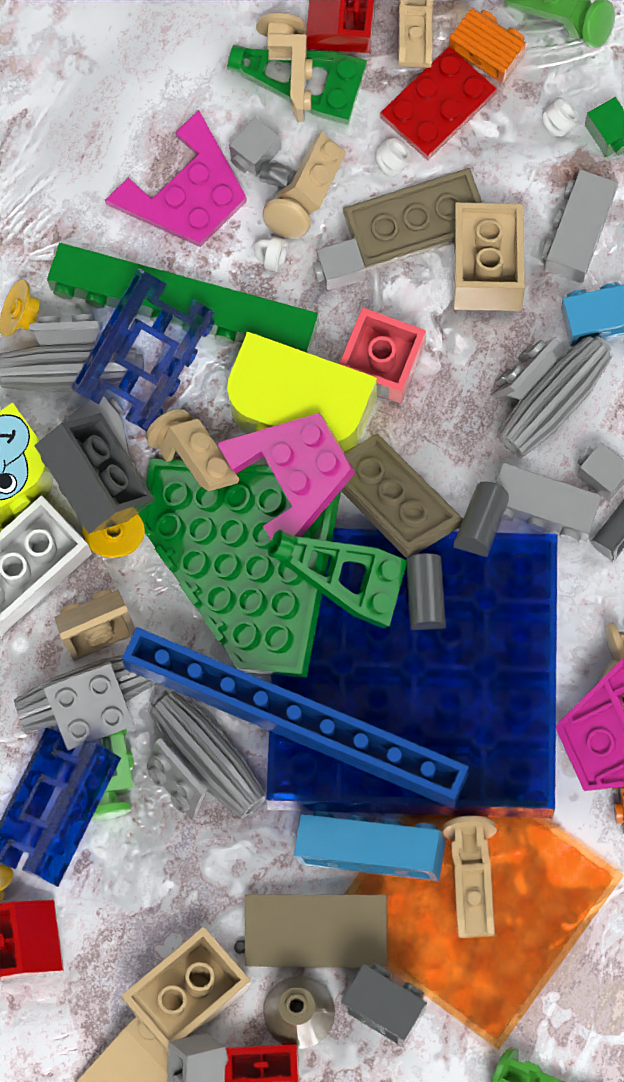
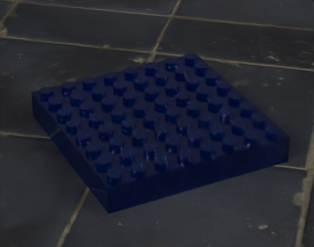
(461, 690)

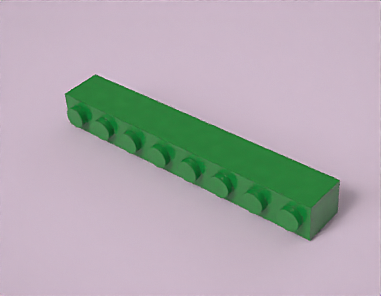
(104, 280)

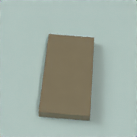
(409, 219)
(397, 498)
(316, 930)

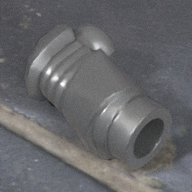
(276, 174)

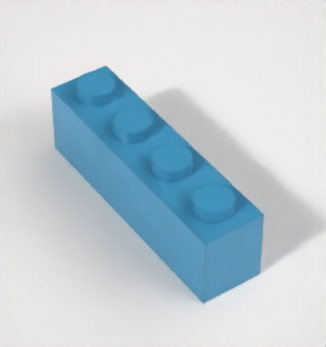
(594, 313)
(370, 846)

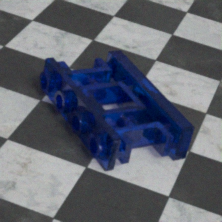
(118, 336)
(81, 787)

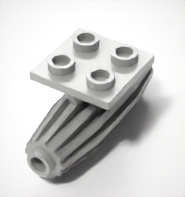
(59, 356)
(548, 389)
(83, 702)
(199, 760)

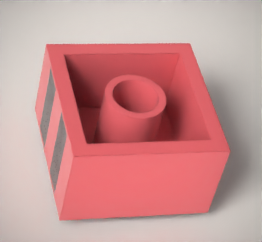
(386, 351)

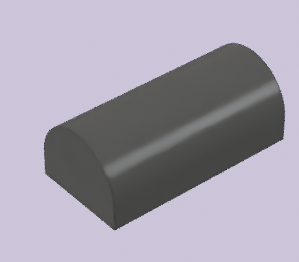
(482, 518)
(610, 538)
(425, 592)

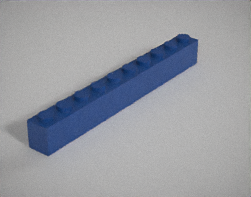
(295, 717)

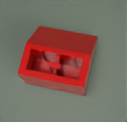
(340, 25)
(29, 939)
(262, 1064)

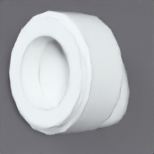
(561, 115)
(392, 156)
(275, 253)

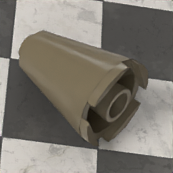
(300, 1028)

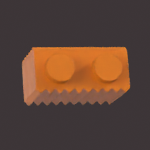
(488, 44)

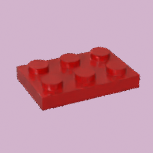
(438, 103)

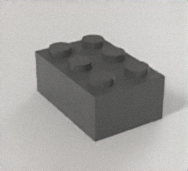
(94, 472)
(384, 1004)

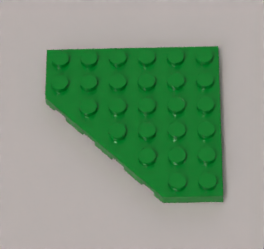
(223, 564)

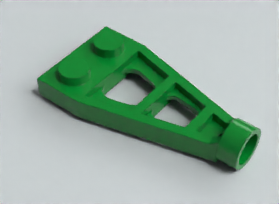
(340, 89)
(380, 581)

